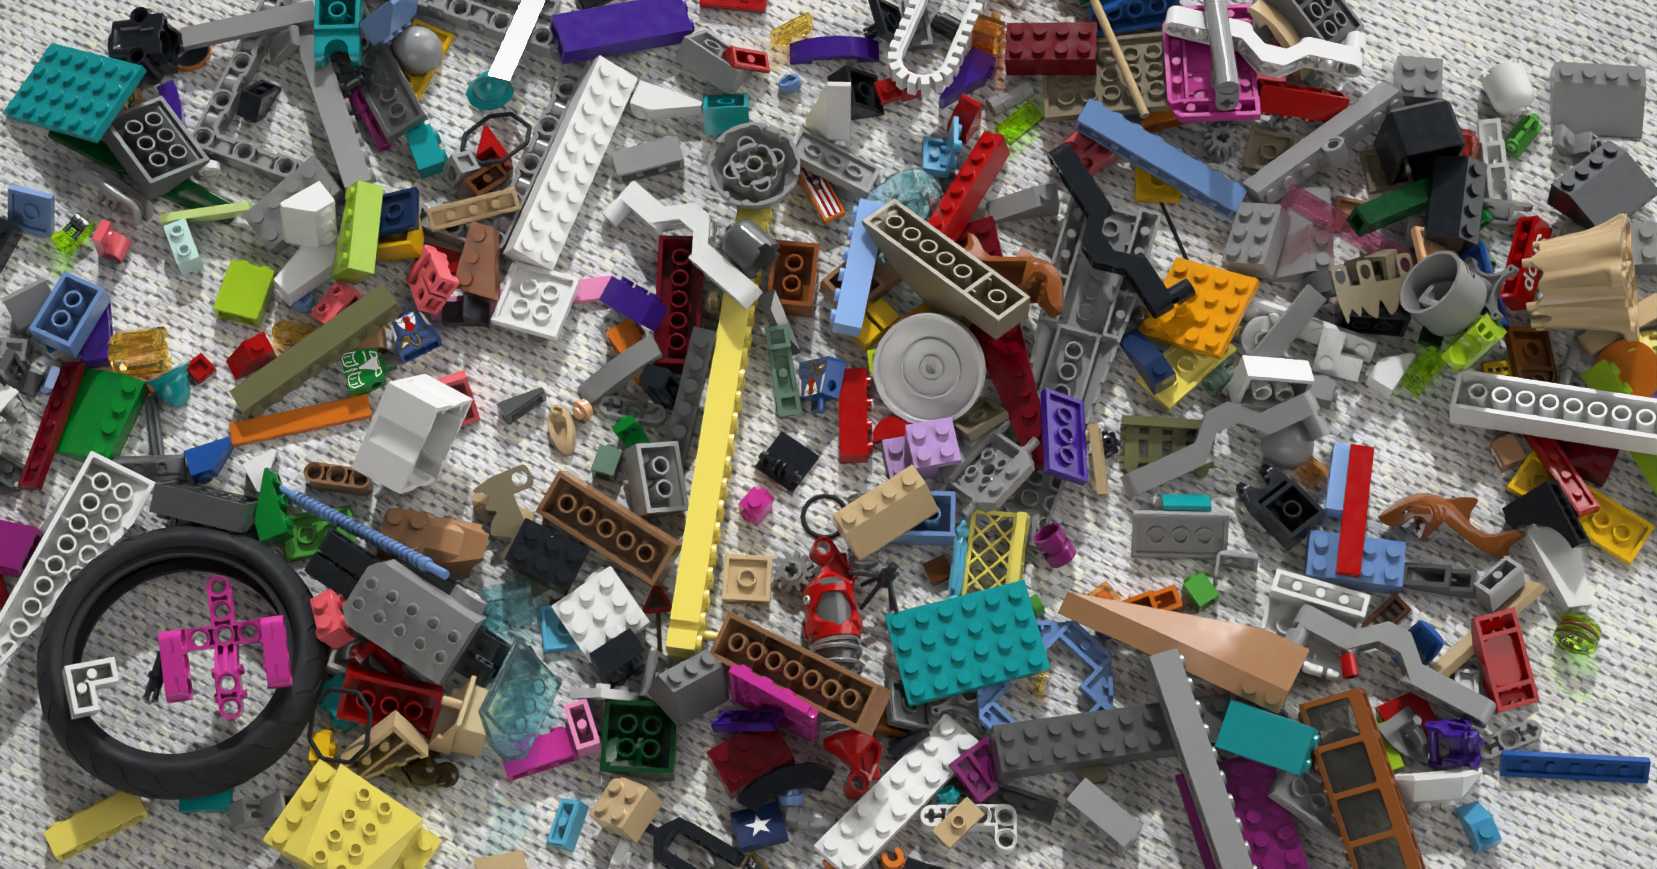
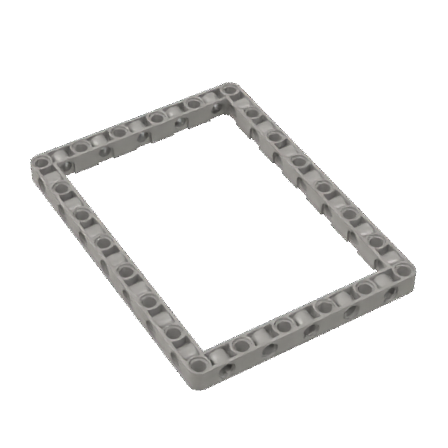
(476, 19)

